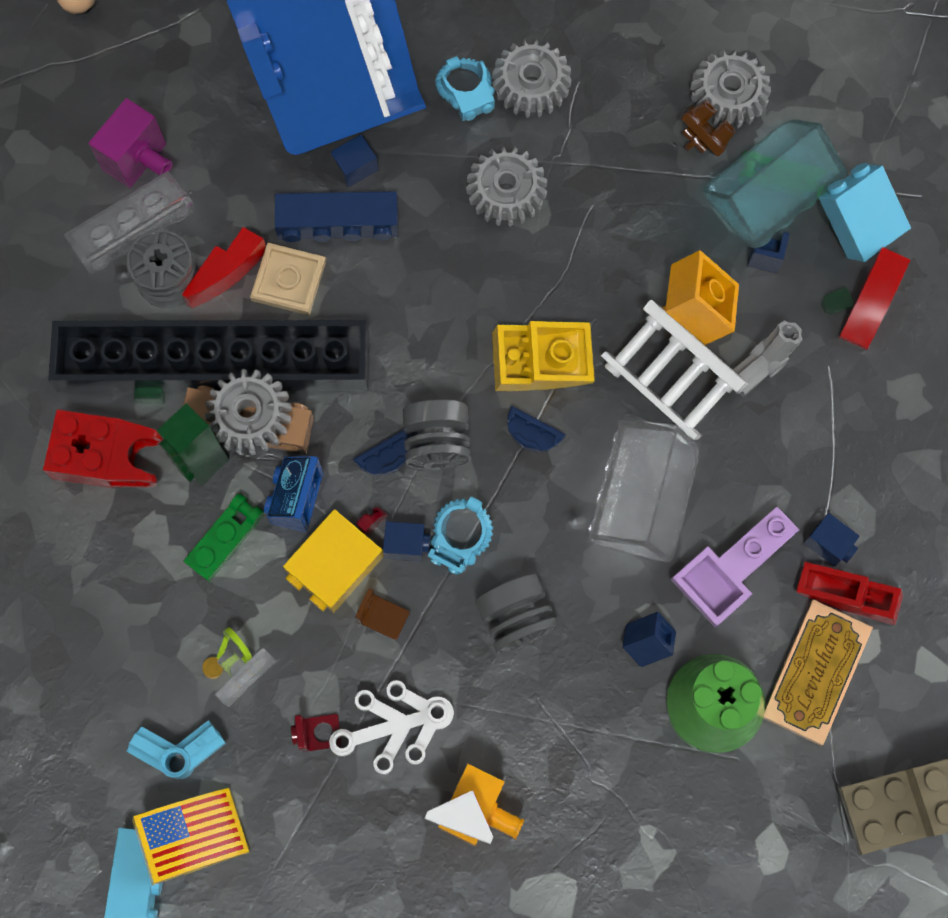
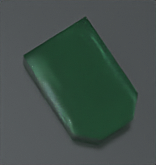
(837, 301)
(149, 396)

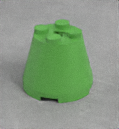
(699, 715)

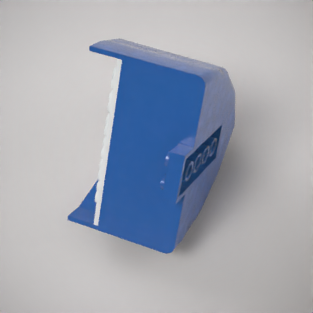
(328, 66)

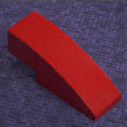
(224, 268)
(874, 298)
(850, 593)

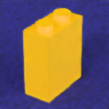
(332, 562)

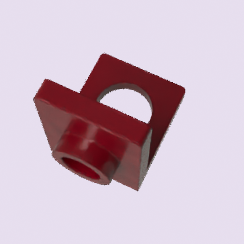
(303, 732)

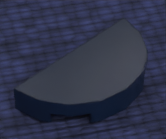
(532, 433)
(384, 457)

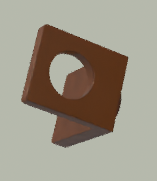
(381, 615)

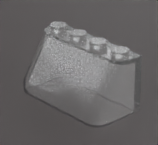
(645, 490)

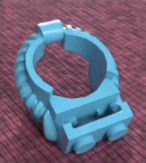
(471, 102)
(444, 551)

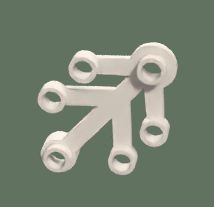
(396, 725)

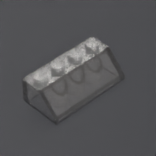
(118, 226)

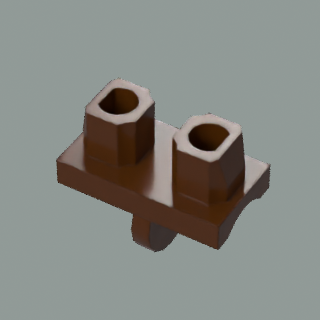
(701, 133)

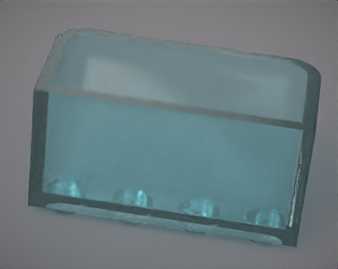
(775, 181)

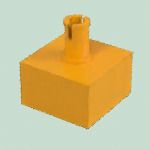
(702, 297)
(486, 790)

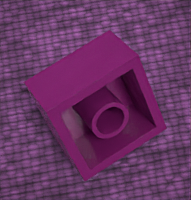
(130, 144)

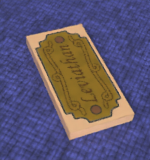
(817, 672)

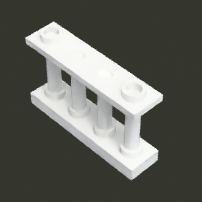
(703, 360)

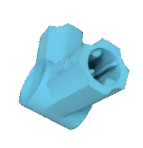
(159, 752)

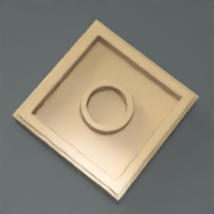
(288, 279)

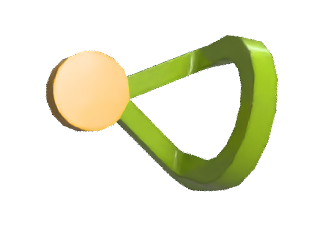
(210, 666)

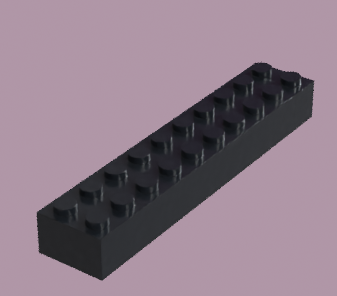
(202, 352)

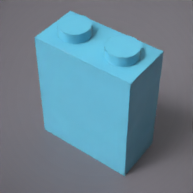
(864, 211)

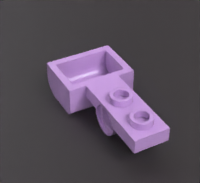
(716, 583)

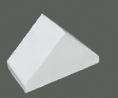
(463, 816)

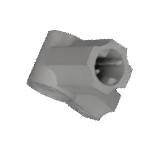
(769, 355)

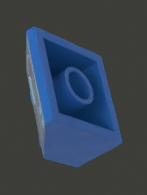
(294, 493)

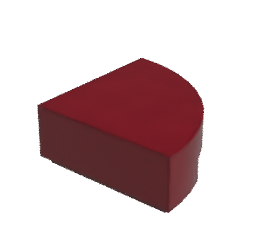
(369, 523)

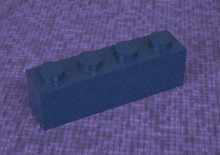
(336, 216)

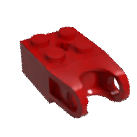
(110, 454)

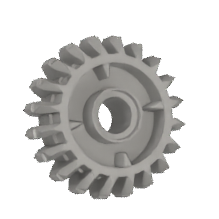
(537, 62)
(734, 72)
(506, 204)
(244, 393)

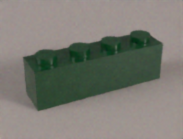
(191, 445)

